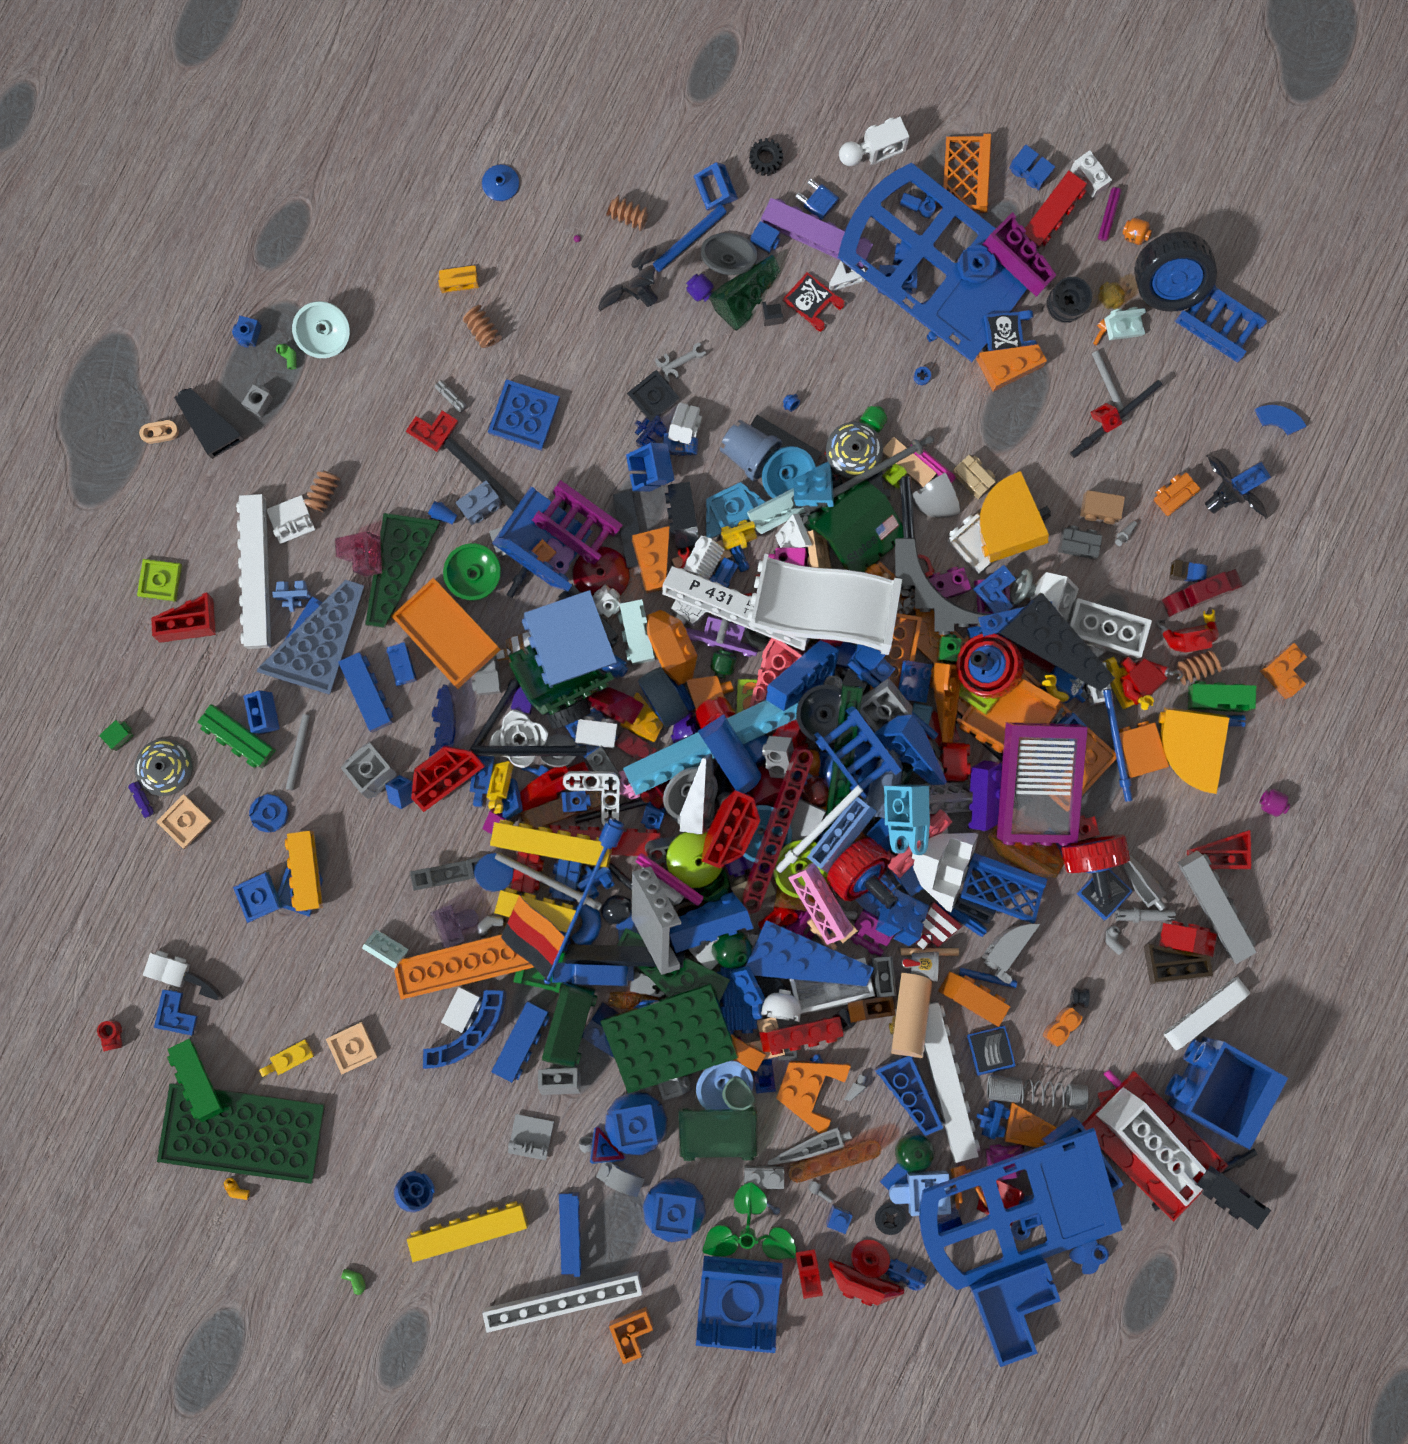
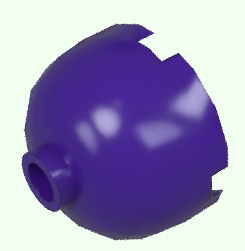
(685, 728)

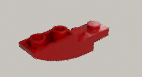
(547, 785)

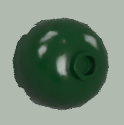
(716, 889)
(732, 950)
(914, 1152)

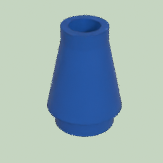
(442, 513)

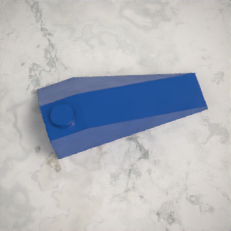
(911, 743)

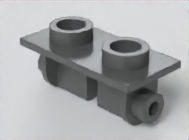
(600, 762)

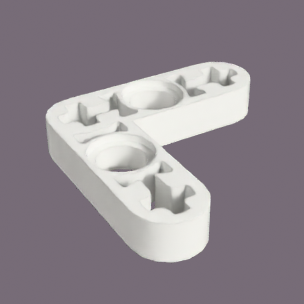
(601, 785)

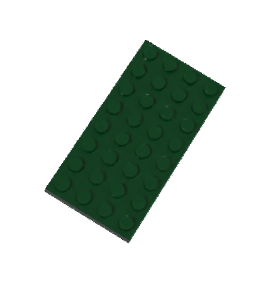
(249, 1138)

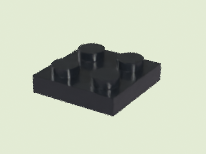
(653, 396)

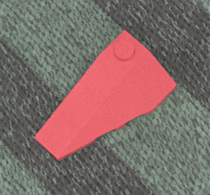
(776, 659)

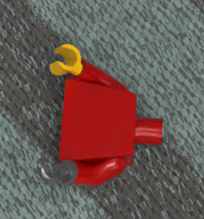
(1191, 638)
(1144, 679)

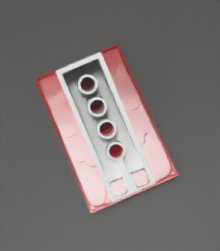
(1153, 1145)

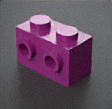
(951, 583)

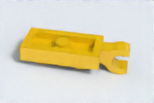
(1116, 685)
(499, 785)
(288, 1058)

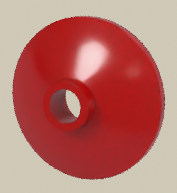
(875, 1253)

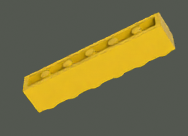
(467, 1232)

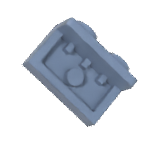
(479, 503)

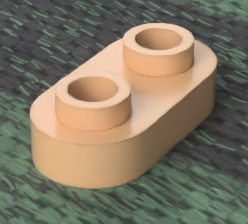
(160, 431)

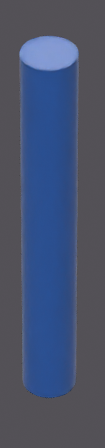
(985, 977)

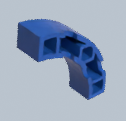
(473, 1038)

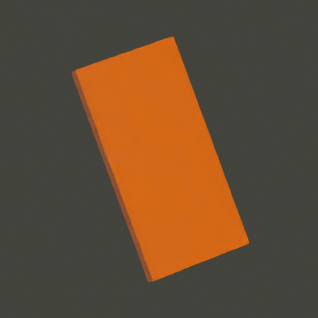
(445, 633)

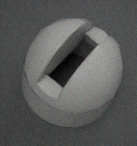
(585, 1144)

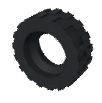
(569, 714)

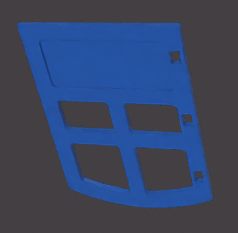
(957, 304)
(1068, 1194)

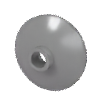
(558, 761)

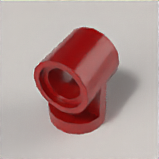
(111, 1041)

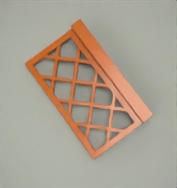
(983, 169)

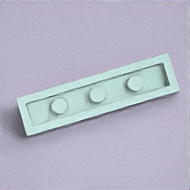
(774, 512)

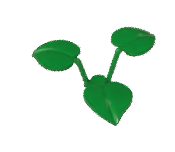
(749, 1200)

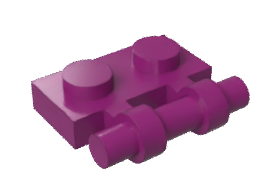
(866, 925)

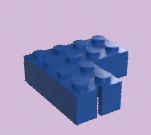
(1006, 1300)

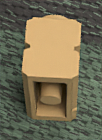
(974, 476)

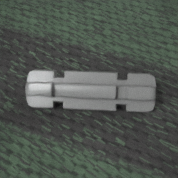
(448, 393)

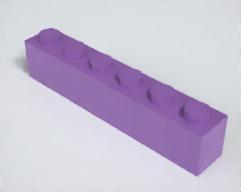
(810, 229)

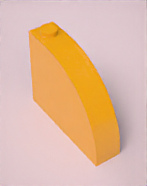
(1010, 520)
(1194, 745)

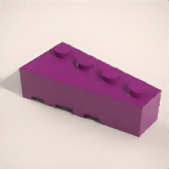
(1019, 255)

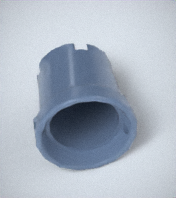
(749, 448)

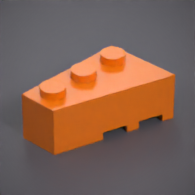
(1010, 364)
(652, 555)
(975, 998)

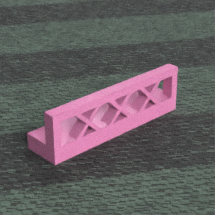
(825, 903)

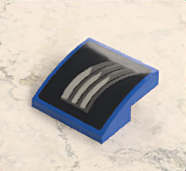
(1119, 890)
(991, 1050)

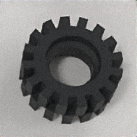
(762, 167)

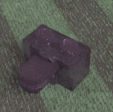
(451, 924)

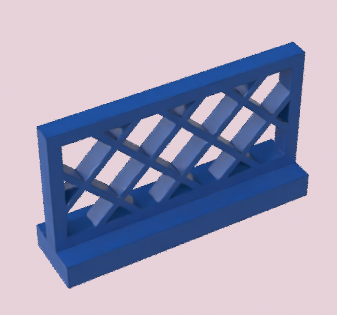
(1006, 875)

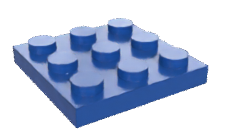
(524, 415)

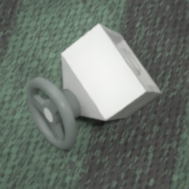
(1055, 587)

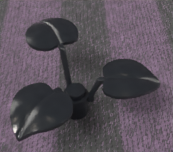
(641, 280)
(1220, 499)

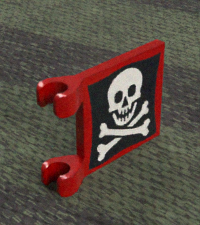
(810, 298)

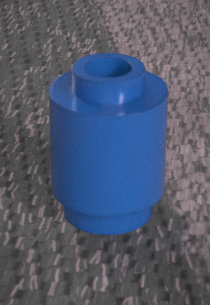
(619, 669)

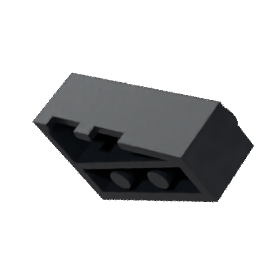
(1233, 1197)

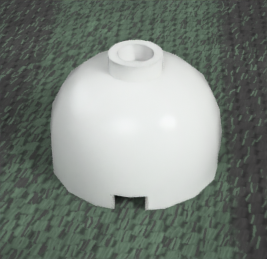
(782, 1006)

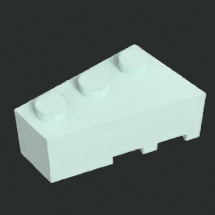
(635, 632)

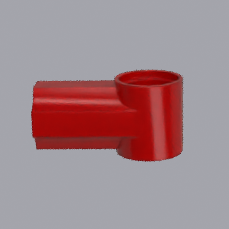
(780, 917)

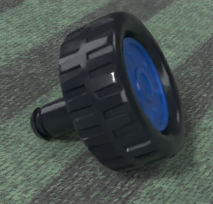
(1175, 271)

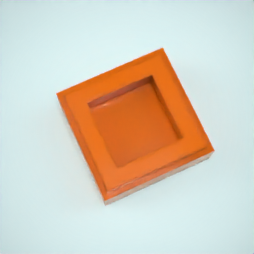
(544, 551)

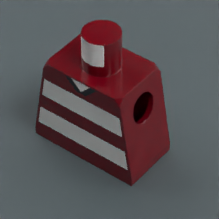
(937, 927)

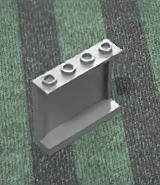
(653, 918)

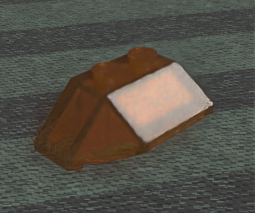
(1035, 858)

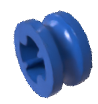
(917, 379)

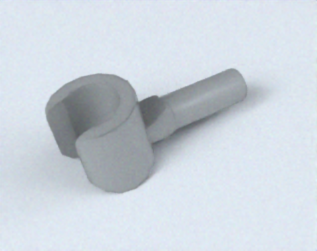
(814, 1187)

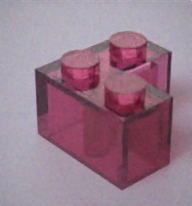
(362, 550)

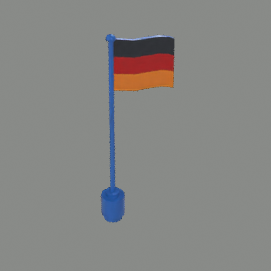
(536, 936)

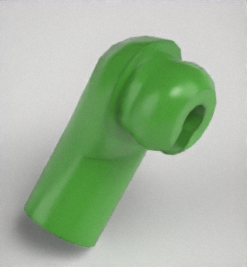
(288, 353)
(356, 1279)

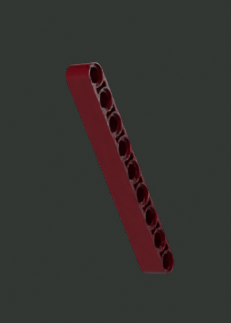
(777, 820)

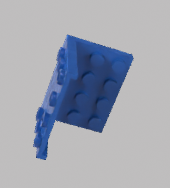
(522, 534)

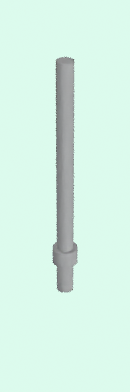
(547, 880)

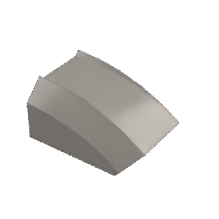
(368, 770)

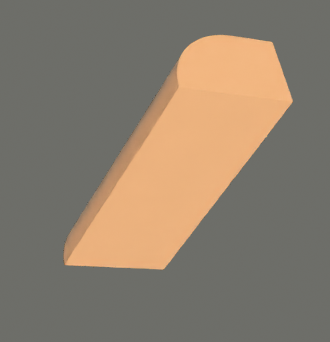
(911, 1015)

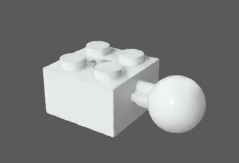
(879, 143)

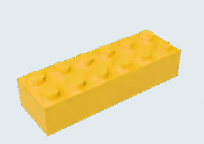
(548, 844)

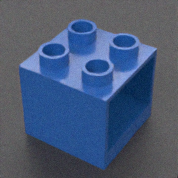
(1225, 1090)

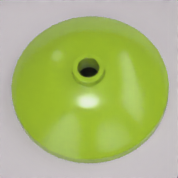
(681, 860)
(782, 878)

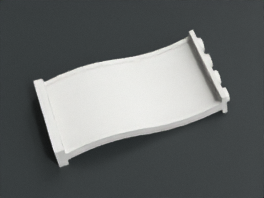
(825, 604)

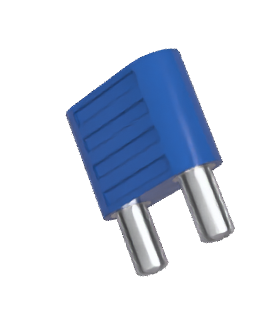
(820, 201)

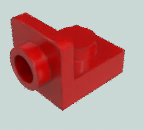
(1107, 416)

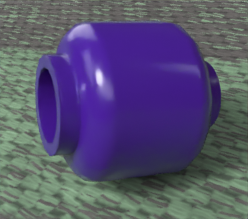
(699, 287)

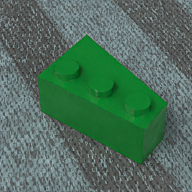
(1221, 697)

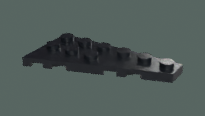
(1050, 636)

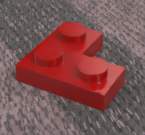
(434, 435)

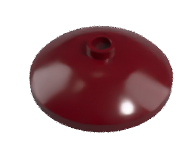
(615, 574)

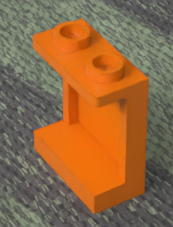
(1142, 749)

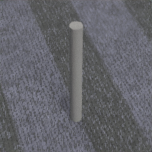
(1108, 382)
(297, 752)

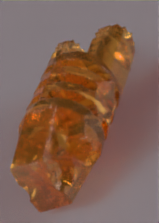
(628, 1000)

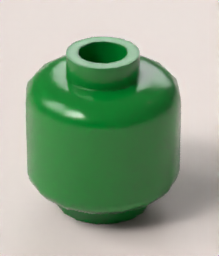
(874, 417)

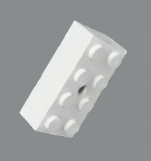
(1126, 631)

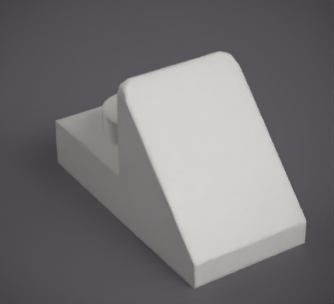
(842, 280)

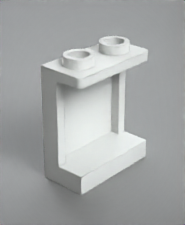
(968, 543)

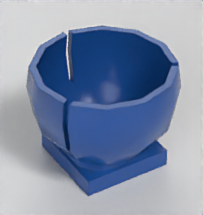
(636, 1123)
(674, 1209)

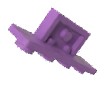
(732, 639)

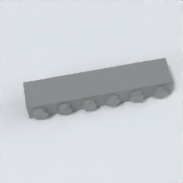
(1217, 907)

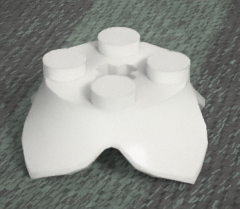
(516, 724)

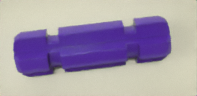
(141, 799)

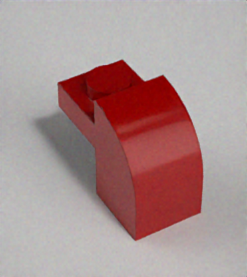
(809, 1274)

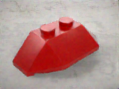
(442, 774)
(731, 830)
(870, 1290)

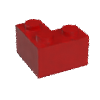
(1189, 939)

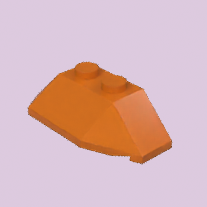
(672, 646)

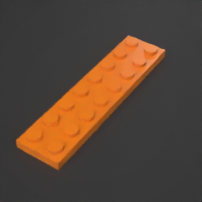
(457, 966)

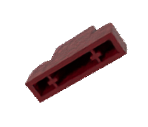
(1202, 592)

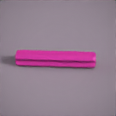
(935, 465)

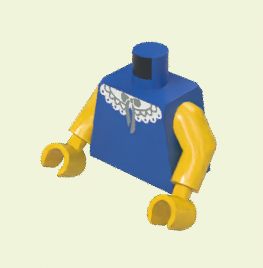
(1064, 686)

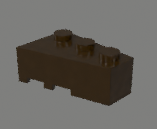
(1173, 965)

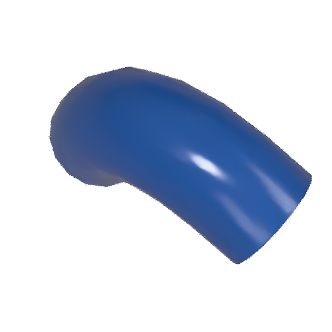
(590, 925)

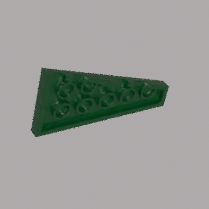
(402, 548)
(680, 980)

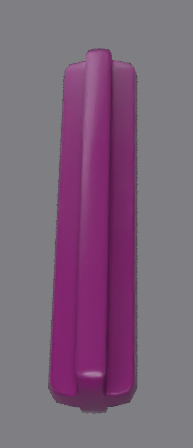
(1109, 214)

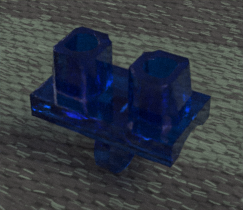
(655, 426)

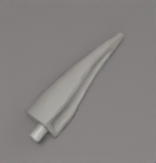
(1144, 884)
(816, 1146)

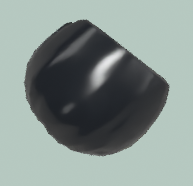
(616, 909)

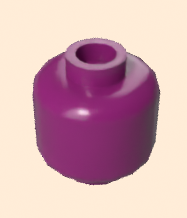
(1274, 802)

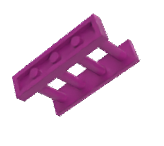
(593, 515)

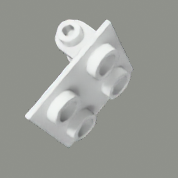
(290, 519)

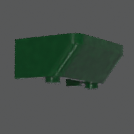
(569, 1024)

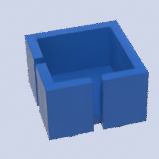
(653, 460)
(905, 915)

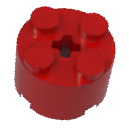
(713, 709)
(955, 761)

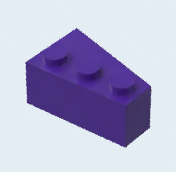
(986, 794)

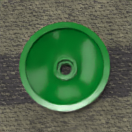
(466, 560)

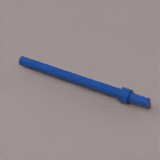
(865, 675)
(1124, 781)

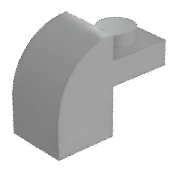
(620, 1179)

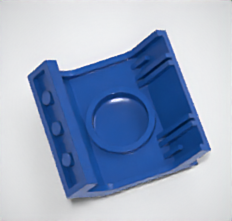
(738, 1304)

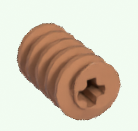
(627, 213)
(480, 328)
(321, 490)
(1198, 665)

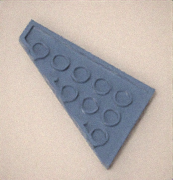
(316, 646)

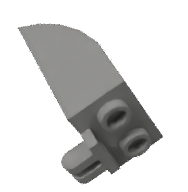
(1006, 948)

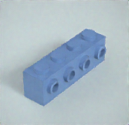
(841, 834)

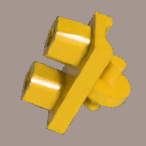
(738, 535)

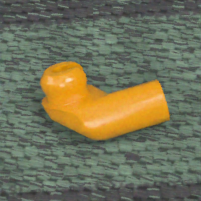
(234, 1190)

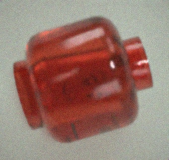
(816, 790)

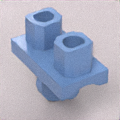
(283, 593)

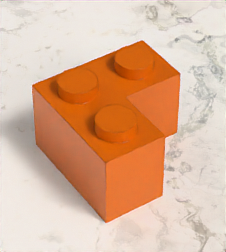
(1281, 673)
(627, 1329)

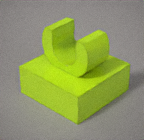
(893, 474)

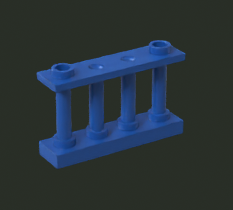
(1219, 339)
(993, 623)
(865, 734)

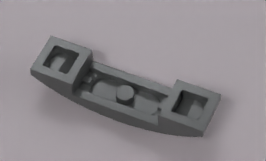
(443, 874)

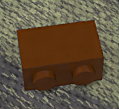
(871, 1009)

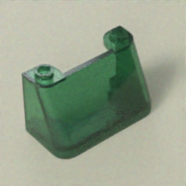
(718, 1133)

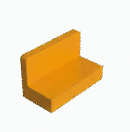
(458, 279)

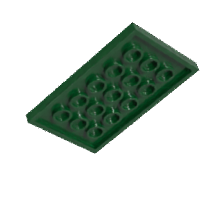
(669, 1038)

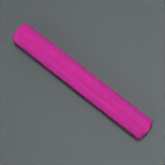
(670, 879)

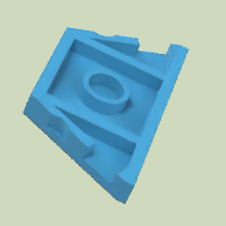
(814, 487)
(729, 508)

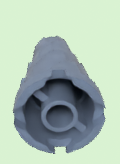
(875, 792)

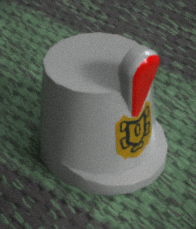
(923, 964)

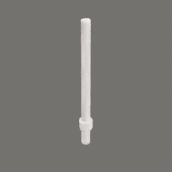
(792, 855)

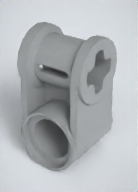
(644, 985)

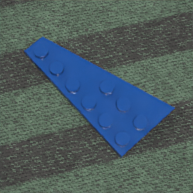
(792, 956)

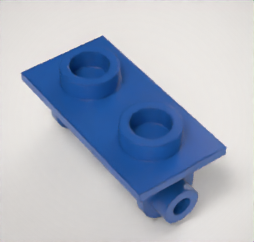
(912, 1279)

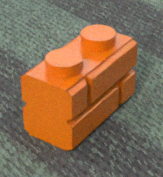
(1176, 494)

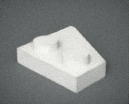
(793, 534)

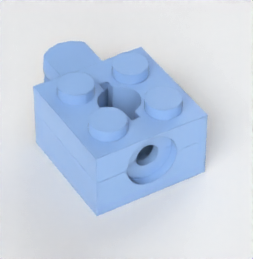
(912, 1191)

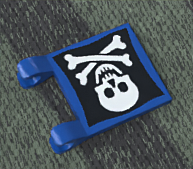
(1005, 330)

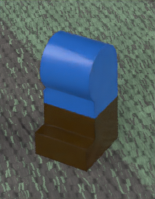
(1187, 571)

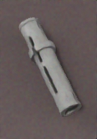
(1144, 915)

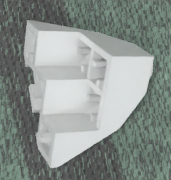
(945, 865)

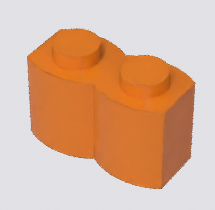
(1065, 1022)

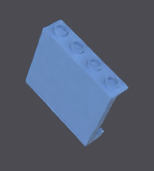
(568, 638)

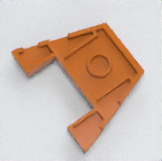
(802, 1086)

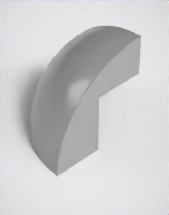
(937, 498)

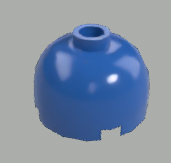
(414, 1191)

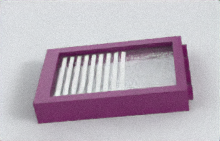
(1041, 783)

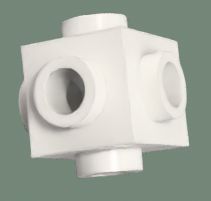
(607, 601)

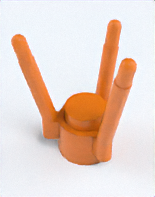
(959, 1171)

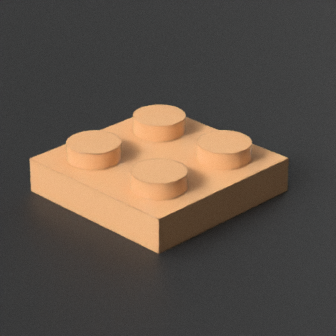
(818, 551)
(184, 821)
(352, 1048)

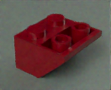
(616, 704)

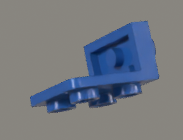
(915, 680)

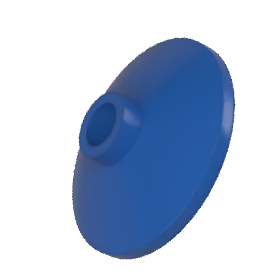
(504, 190)

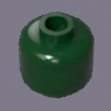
(723, 663)

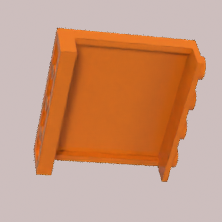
(1022, 705)

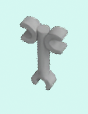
(669, 368)

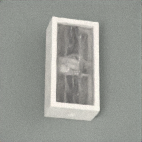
(820, 995)

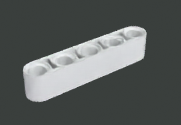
(1206, 1013)

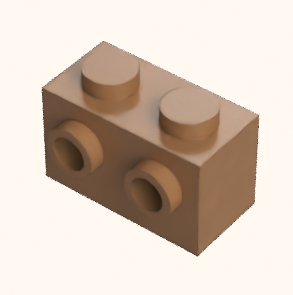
(1102, 507)

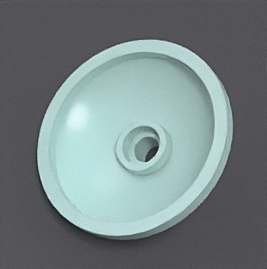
(320, 342)

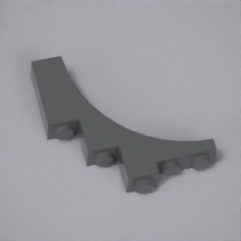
(926, 595)

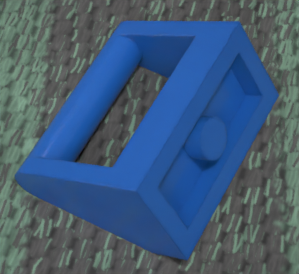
(723, 181)

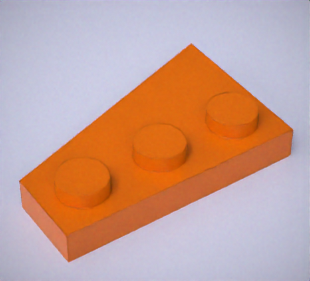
(1026, 1128)

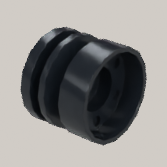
(1079, 298)

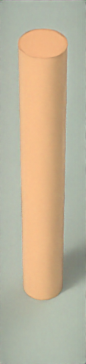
(942, 951)

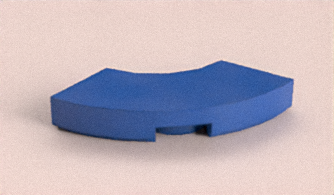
(1281, 417)

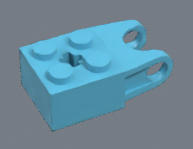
(907, 816)

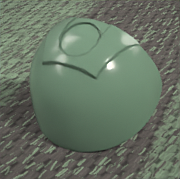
(738, 1094)

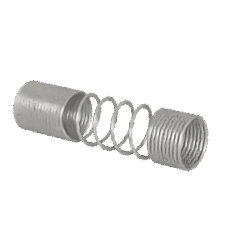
(1011, 1088)

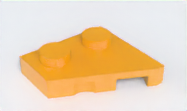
(647, 722)

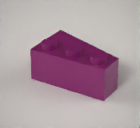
(999, 1153)

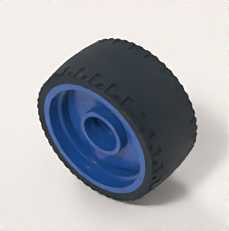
(663, 697)

